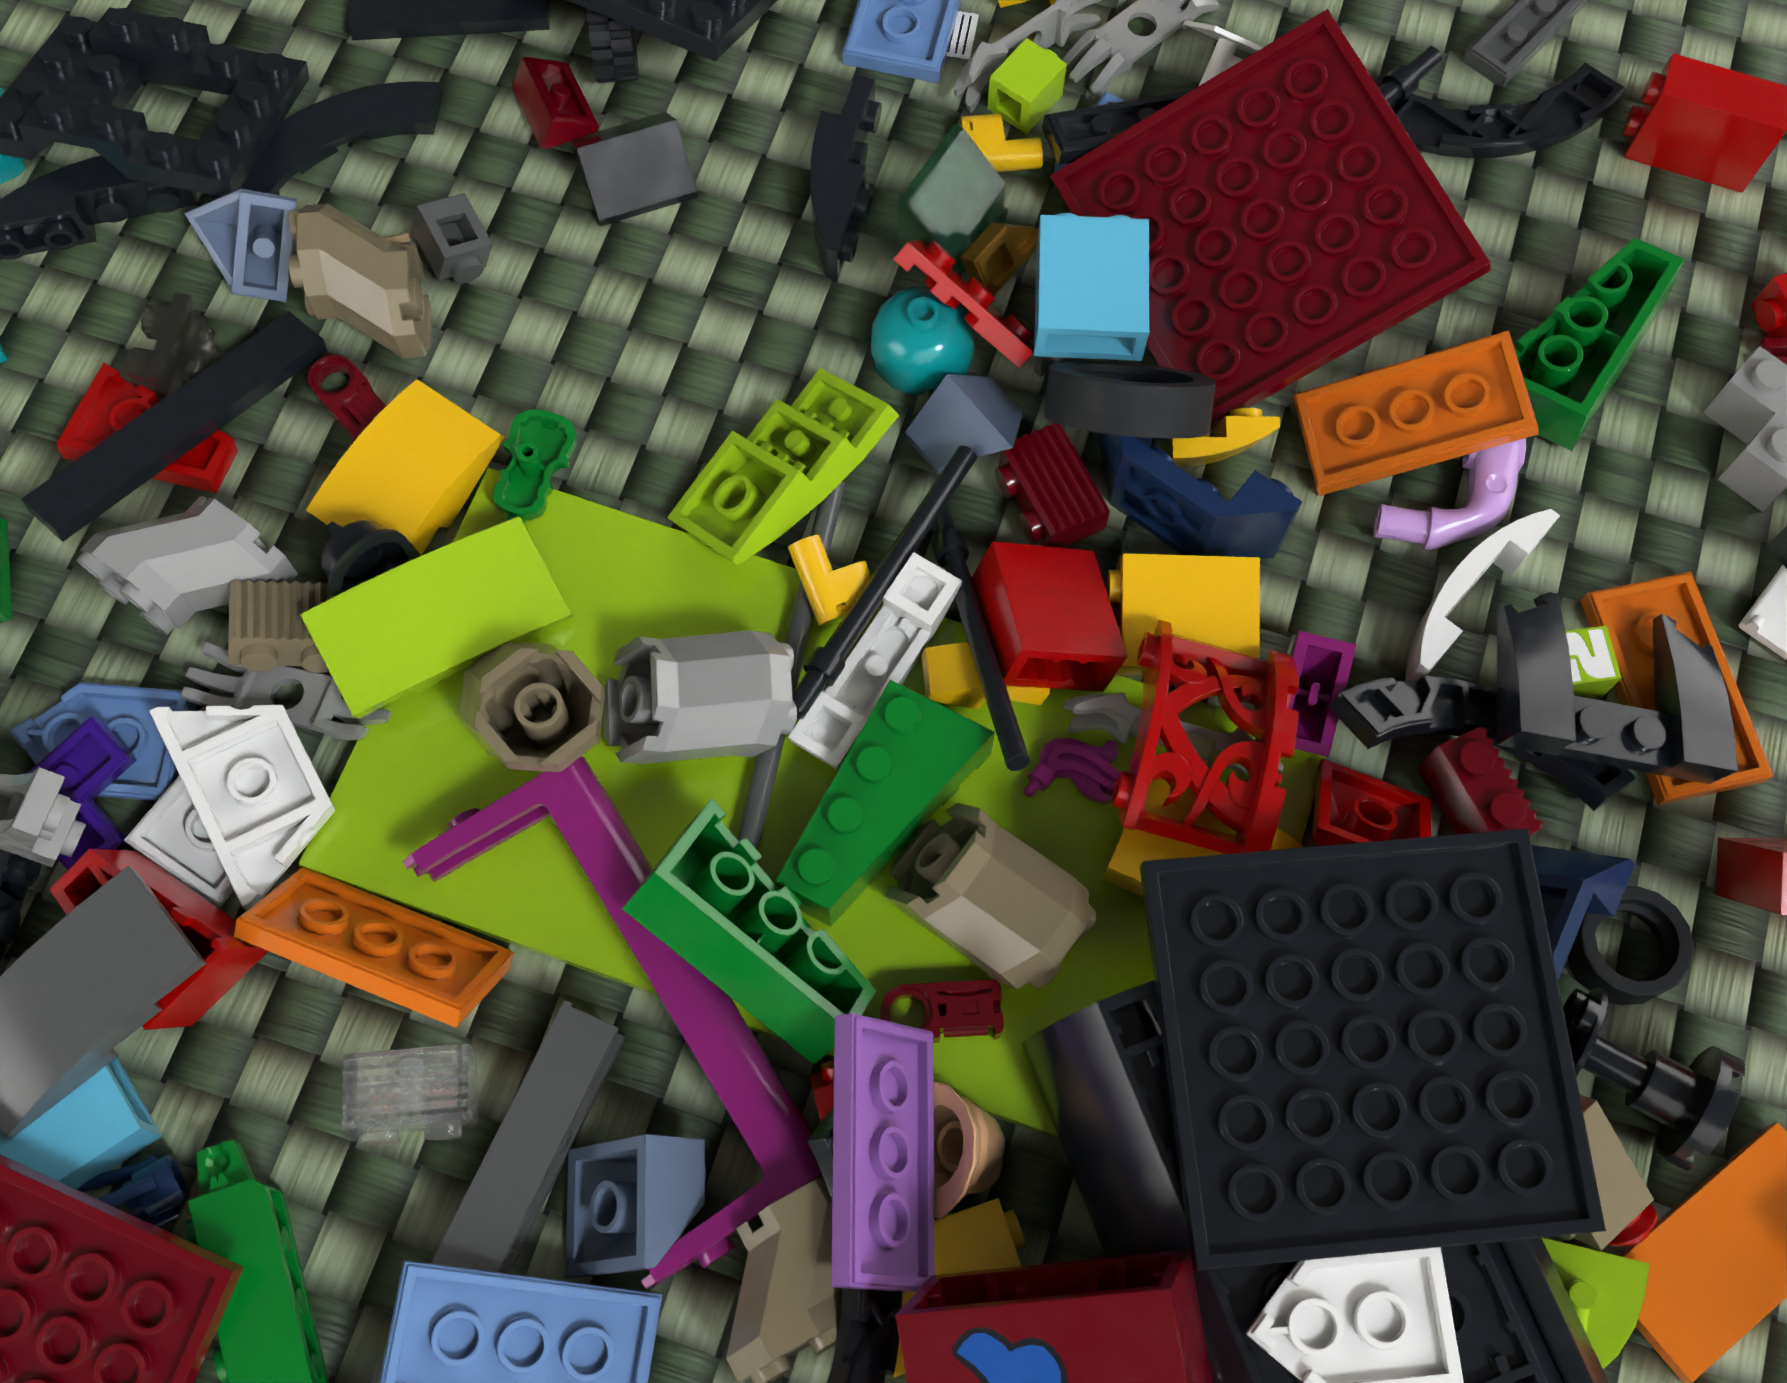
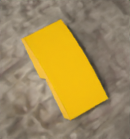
(1230, 437)
(953, 679)

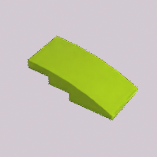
(783, 468)
(435, 615)

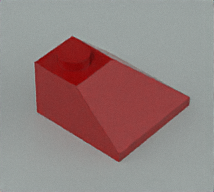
(1365, 809)

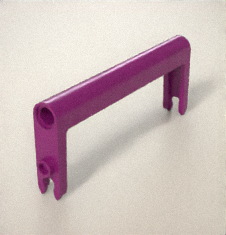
(698, 1007)

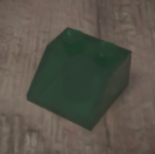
(952, 198)

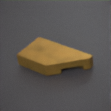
(999, 253)

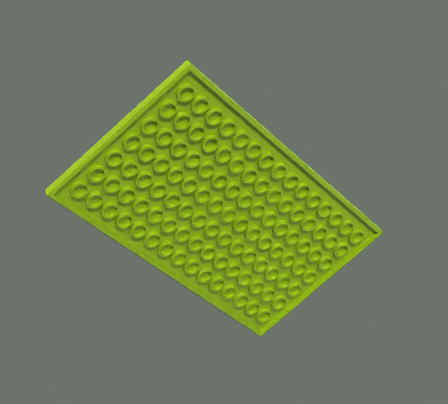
(531, 891)

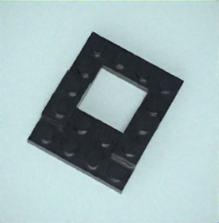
(92, 70)

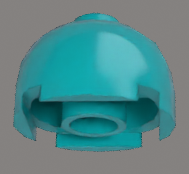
(920, 341)

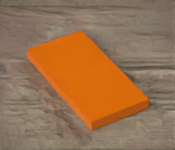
(1415, 413)
(1629, 618)
(375, 945)
(1718, 1258)

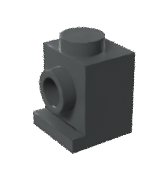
(452, 238)

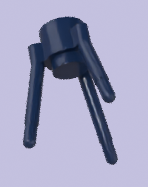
(150, 1188)

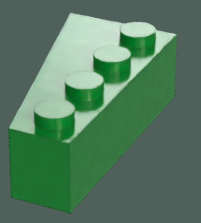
(1591, 337)
(748, 935)

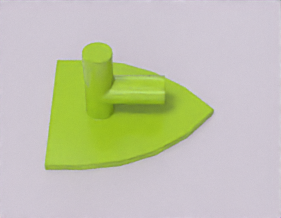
(1604, 1292)

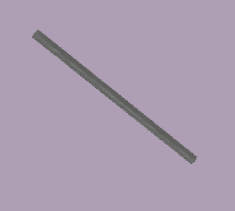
(797, 637)

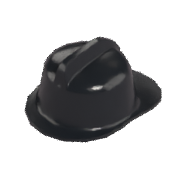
(362, 552)

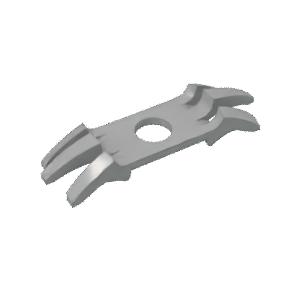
(1052, 27)
(1124, 47)
(313, 712)
(1122, 720)

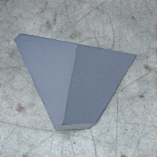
(248, 241)
(964, 413)

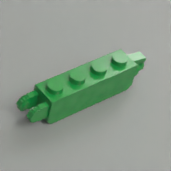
(269, 1321)

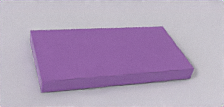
(882, 1155)

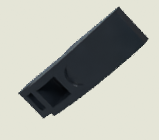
(839, 175)
(67, 203)

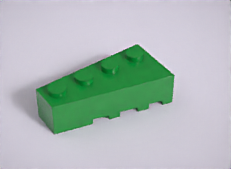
(885, 790)

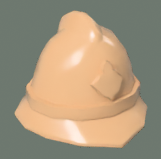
(966, 1149)

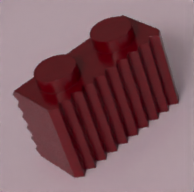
(1051, 488)
(1476, 787)

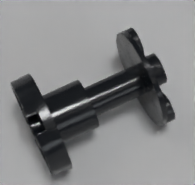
(1687, 1101)

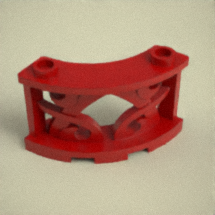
(1199, 673)

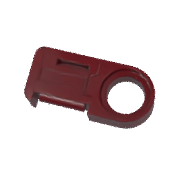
(352, 406)
(953, 1007)

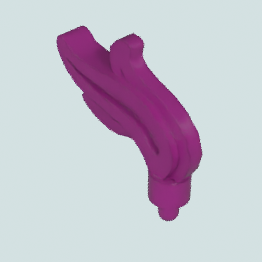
(1080, 762)

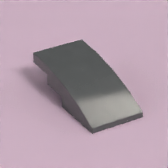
(85, 994)

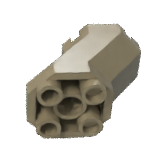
(360, 279)
(532, 706)
(991, 897)
(786, 1287)

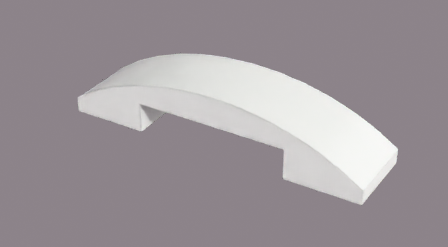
(1506, 550)
(884, 653)

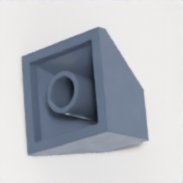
(630, 1201)

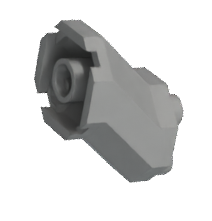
(182, 562)
(699, 697)

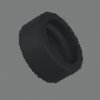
(1674, 944)

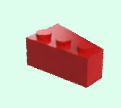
(199, 919)

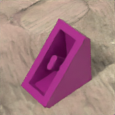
(1322, 674)

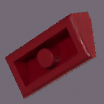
(552, 102)

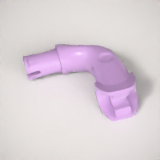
(1490, 493)

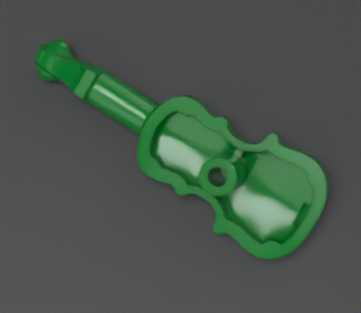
(539, 447)

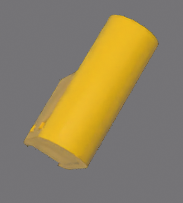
(1003, 154)
(827, 589)

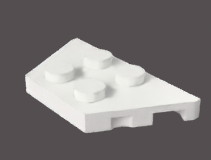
(248, 788)

